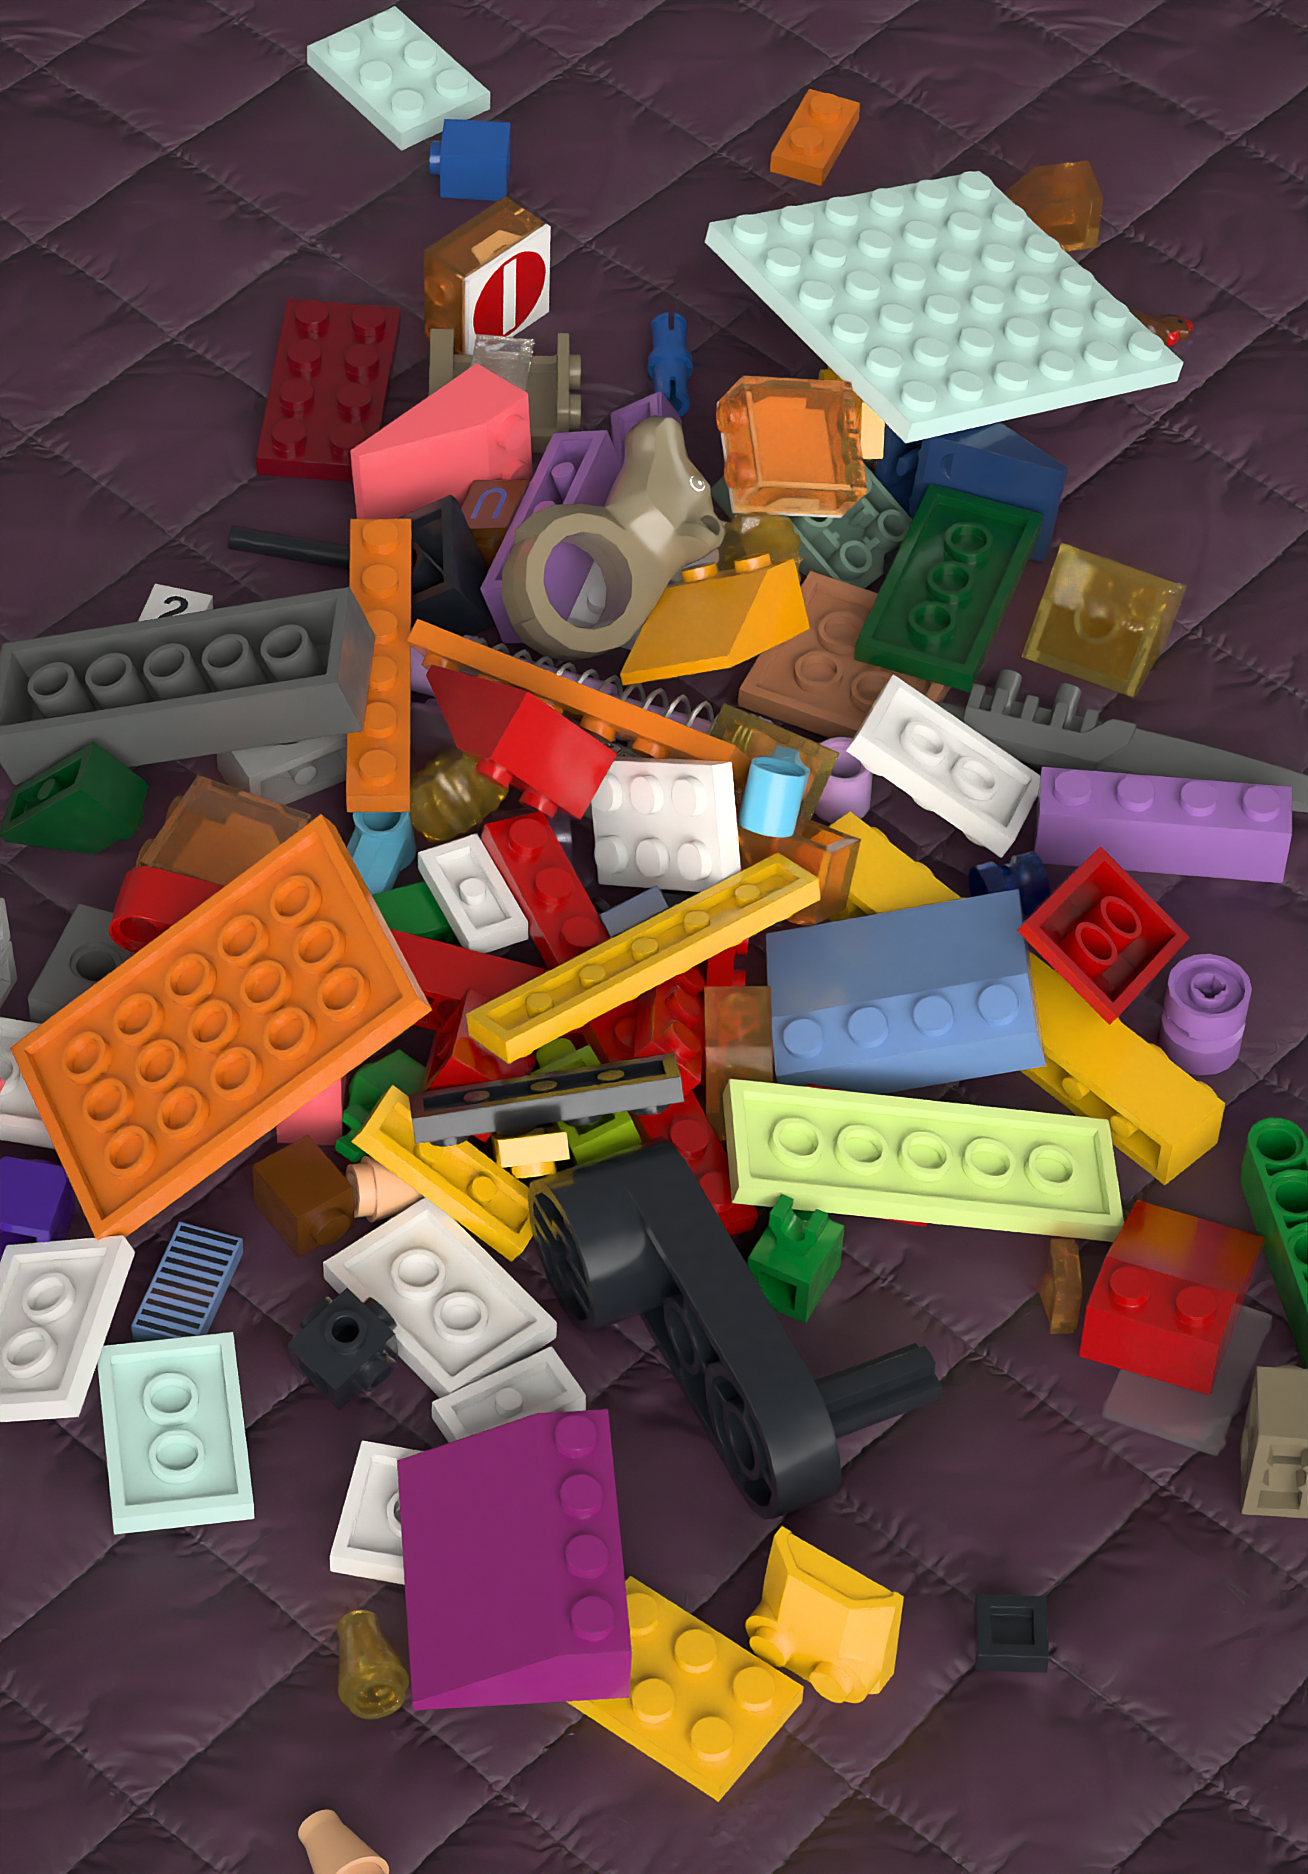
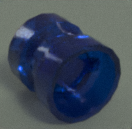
(1022, 872)

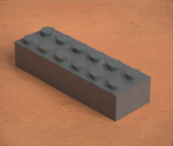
(187, 683)

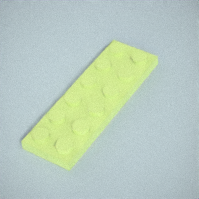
(921, 1160)

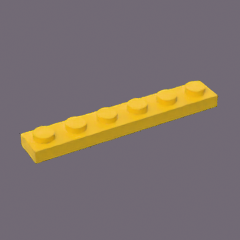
(642, 957)

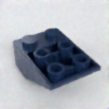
(979, 462)

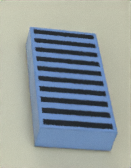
(188, 1284)

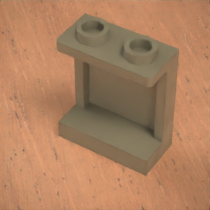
(548, 388)

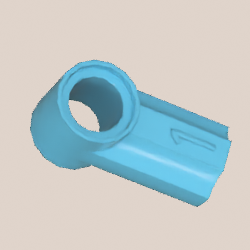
(774, 793)
(382, 847)

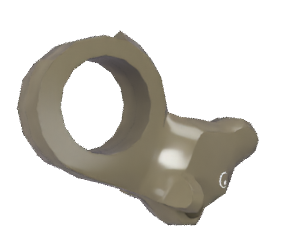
(646, 531)

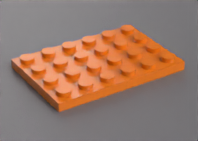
(218, 1030)

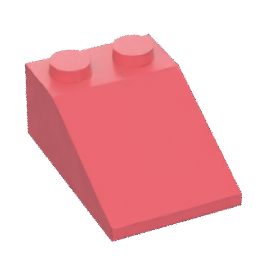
(440, 446)

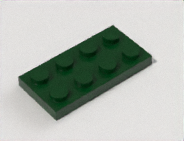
(949, 588)

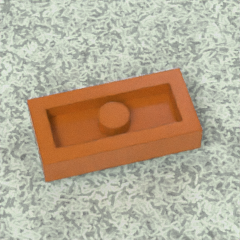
(815, 137)

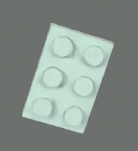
(398, 77)
(174, 1433)

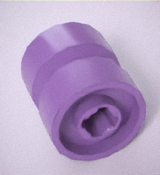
(1204, 1014)

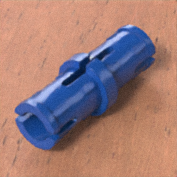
(670, 361)

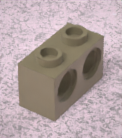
(1276, 1444)

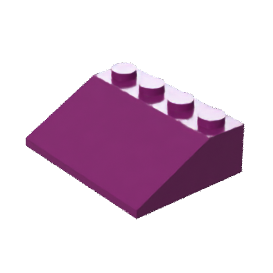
(515, 1566)

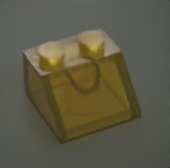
(1103, 620)

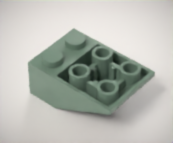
(847, 546)

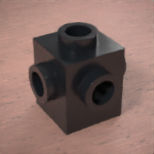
(345, 1346)

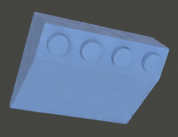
(905, 997)

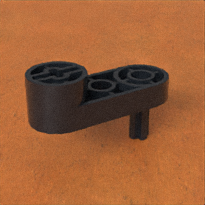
(646, 1241)

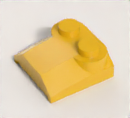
(825, 1622)

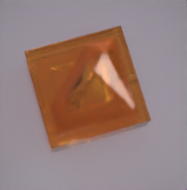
(1061, 1286)

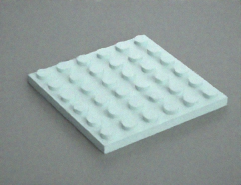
(943, 304)

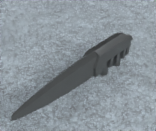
(1068, 741)

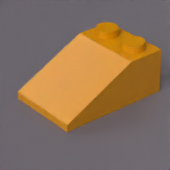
(718, 619)

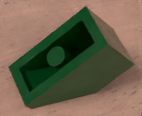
(77, 804)

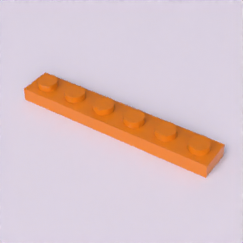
(382, 585)
(596, 711)

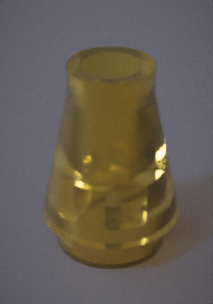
(369, 1671)

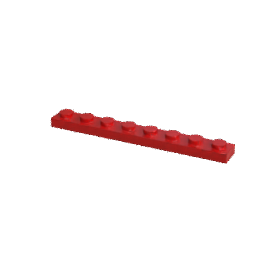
(568, 925)

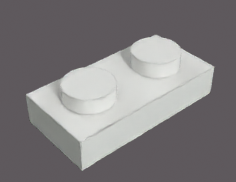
(473, 895)
(520, 1390)

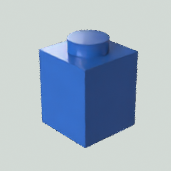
(472, 159)

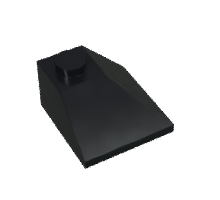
(447, 570)

